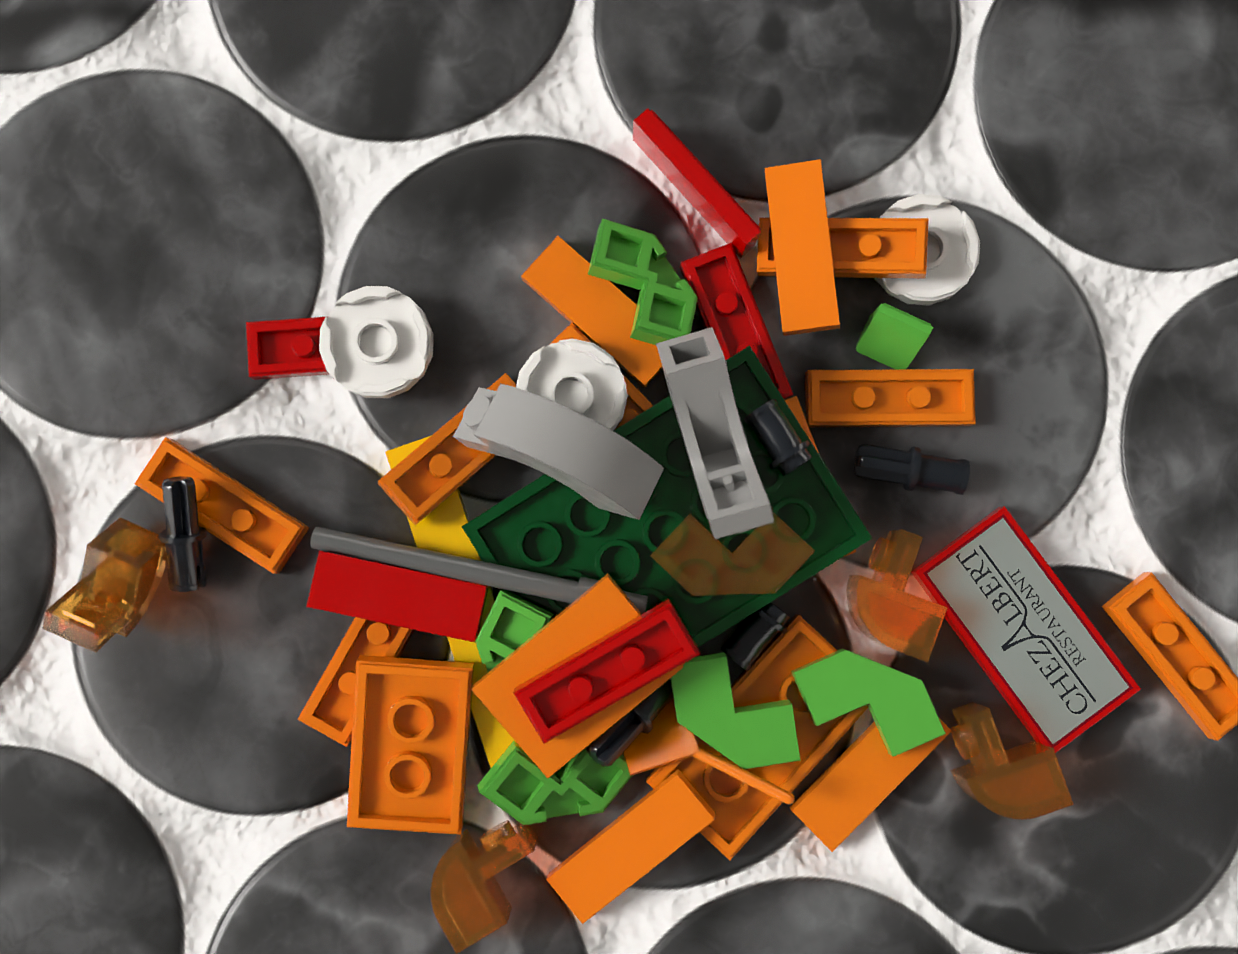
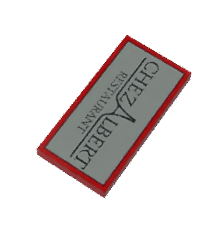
(1026, 630)

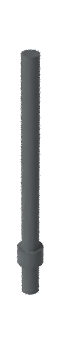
(457, 567)

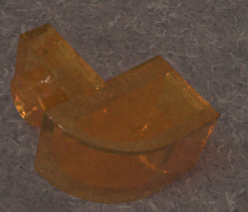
(114, 589)
(882, 606)
(1010, 782)
(464, 885)

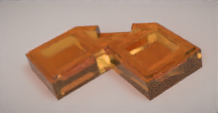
(755, 567)

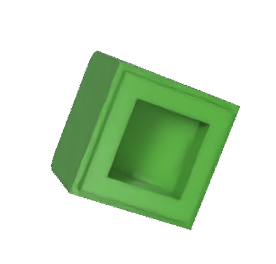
(893, 336)

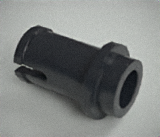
(778, 438)
(755, 635)

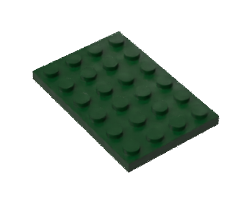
(567, 537)

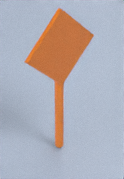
(673, 742)

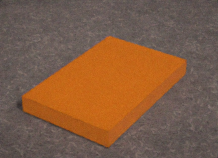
(580, 624)
(409, 744)

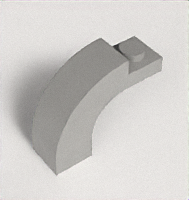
(713, 433)
(562, 445)

